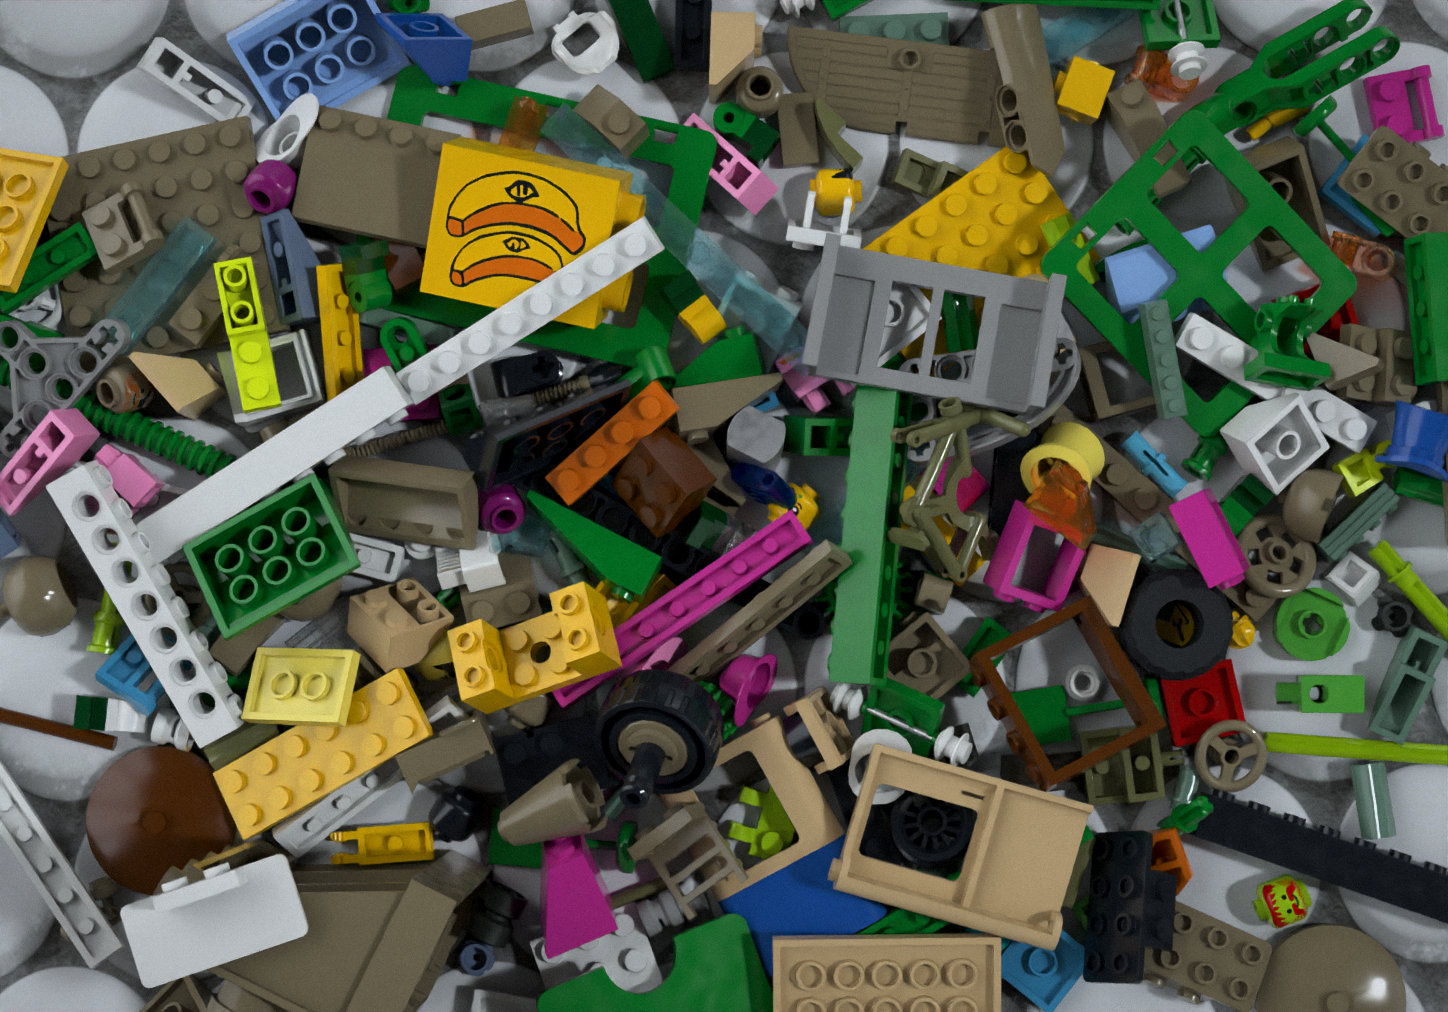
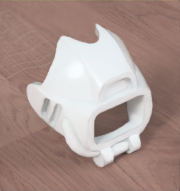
(599, 54)

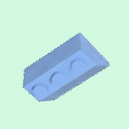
(1144, 275)

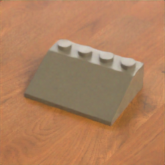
(369, 176)

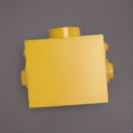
(1082, 90)

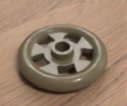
(1256, 575)

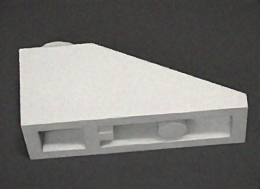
(193, 81)

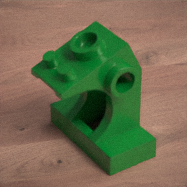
(1291, 323)

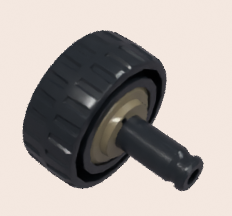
(658, 734)

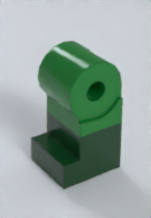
(747, 130)
(366, 274)
(1244, 501)

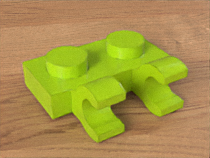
(773, 829)

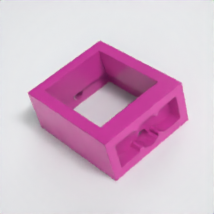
(1210, 539)
(1008, 555)

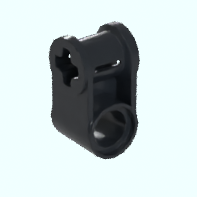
(519, 374)

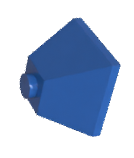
(431, 43)

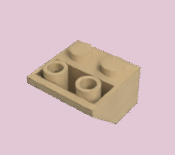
(397, 623)

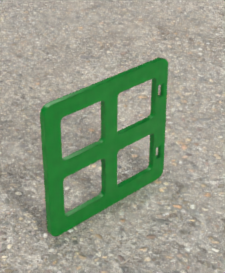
(1197, 272)

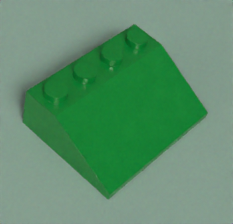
(272, 555)

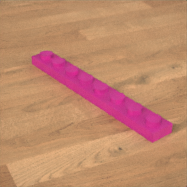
(697, 598)

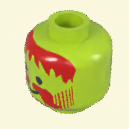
(1282, 901)

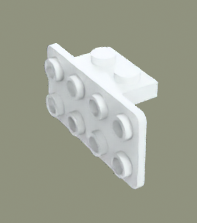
(213, 919)

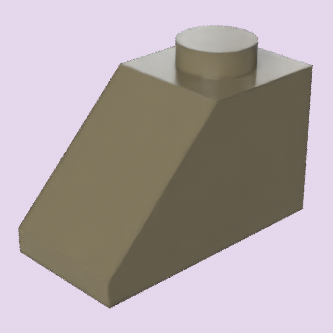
(613, 120)

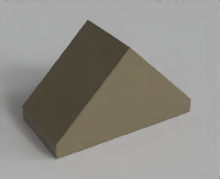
(1346, 363)

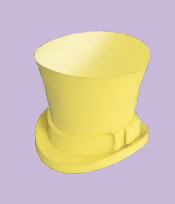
(1070, 445)

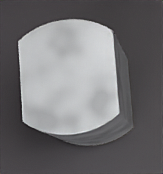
(755, 439)

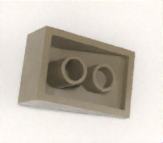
(1288, 172)

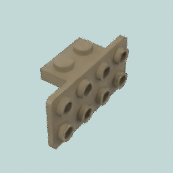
(1399, 184)
(1209, 961)

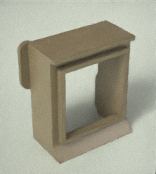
(448, 751)

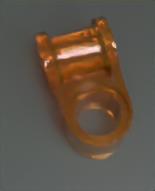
(1158, 75)
(1357, 254)

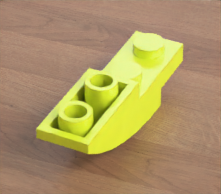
(247, 334)

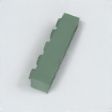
(1162, 359)

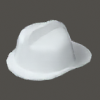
(288, 135)
(860, 755)

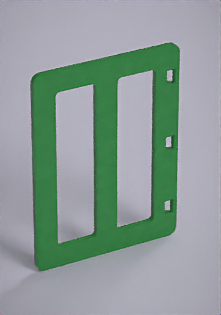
(490, 106)

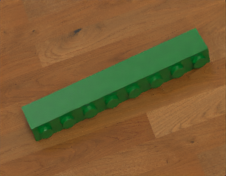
(871, 509)

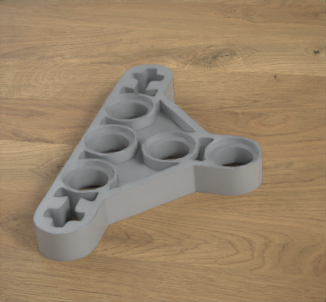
(62, 361)

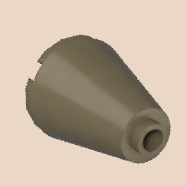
(555, 808)

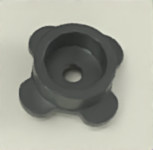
(1402, 613)

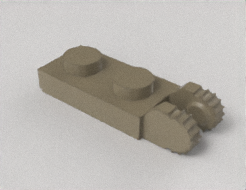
(203, 307)

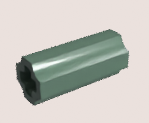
(1373, 800)

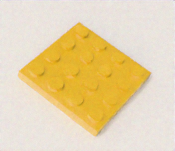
(26, 198)

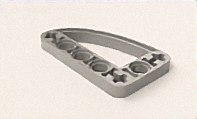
(995, 437)

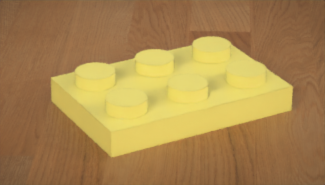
(301, 686)

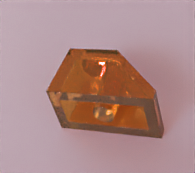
(1064, 504)

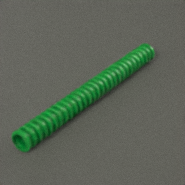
(141, 430)

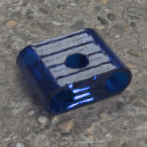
(764, 485)

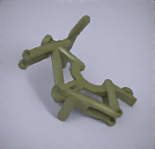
(919, 509)

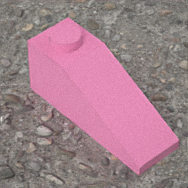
(736, 172)
(45, 456)

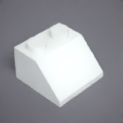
(1275, 440)

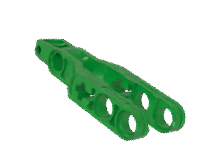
(1260, 92)

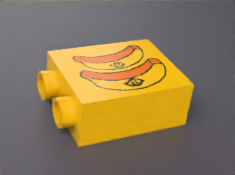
(518, 217)

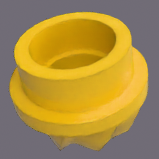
(1242, 632)

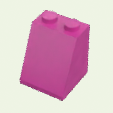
(572, 896)

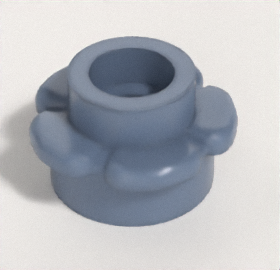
(474, 967)

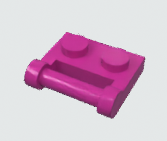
(1391, 108)

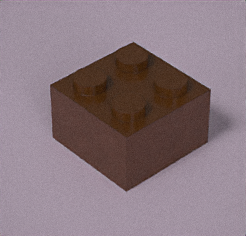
(663, 481)

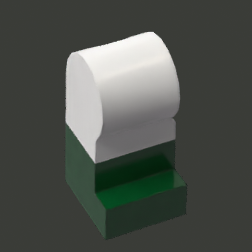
(108, 714)

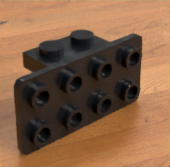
(1126, 908)

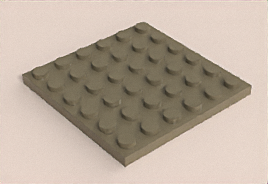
(183, 174)

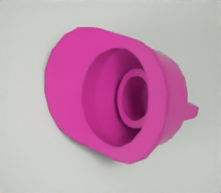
(748, 683)

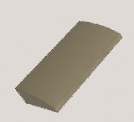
(407, 501)

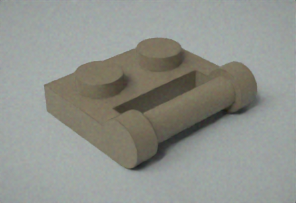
(113, 233)

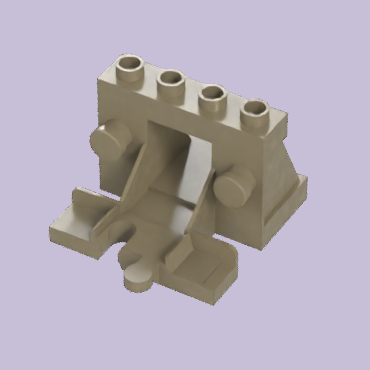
(370, 940)

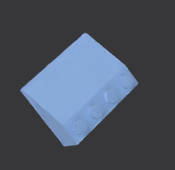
(316, 49)

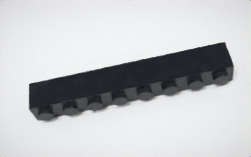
(1326, 855)

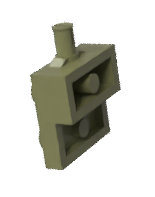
(1129, 775)

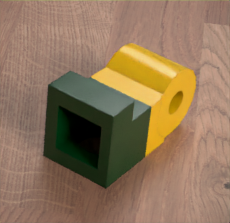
(693, 307)

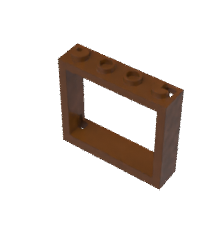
(1115, 666)

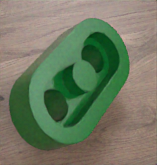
(402, 352)

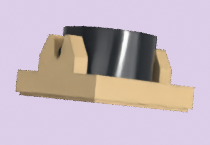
(817, 732)

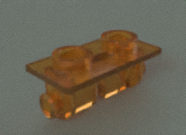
(524, 124)

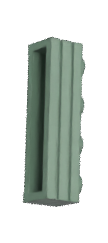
(1356, 522)

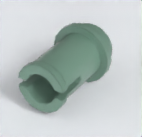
(1185, 786)

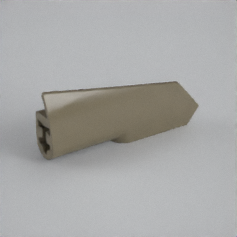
(1028, 97)

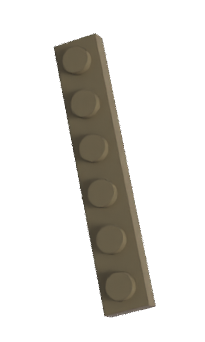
(763, 612)

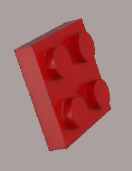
(1201, 702)

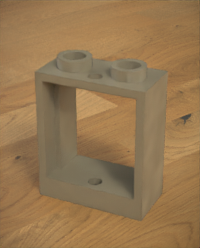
(1095, 389)

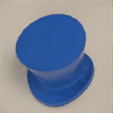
(1418, 440)

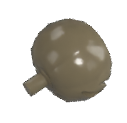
(37, 597)

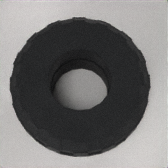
(1211, 625)

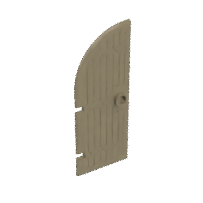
(883, 80)

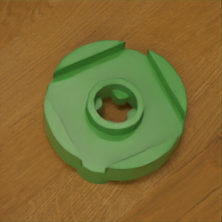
(1318, 644)

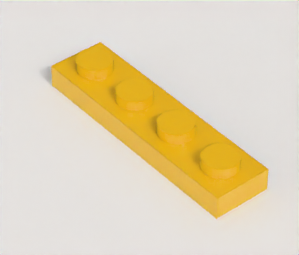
(339, 331)

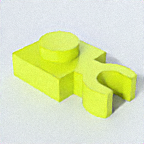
(1360, 470)

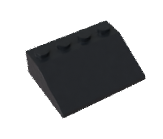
(543, 436)

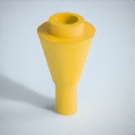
(1273, 119)

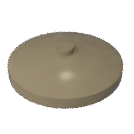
(1330, 971)

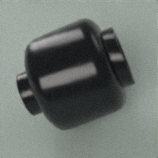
(456, 814)

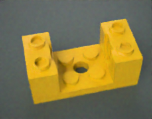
(501, 665)

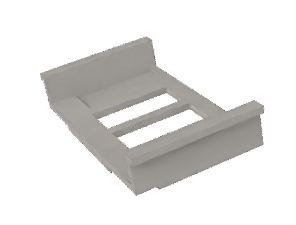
(1013, 338)

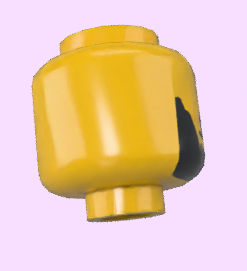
(832, 187)

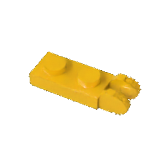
(387, 843)

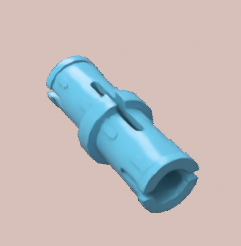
(1153, 464)

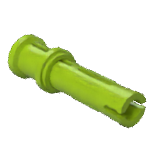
(107, 624)

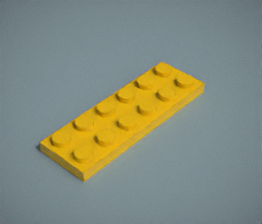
(319, 760)

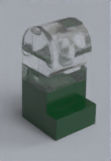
(716, 529)

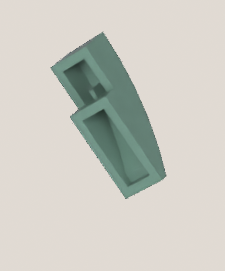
(1406, 683)

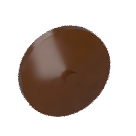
(156, 814)

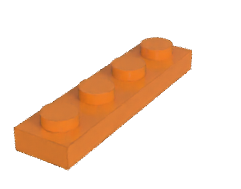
(612, 442)

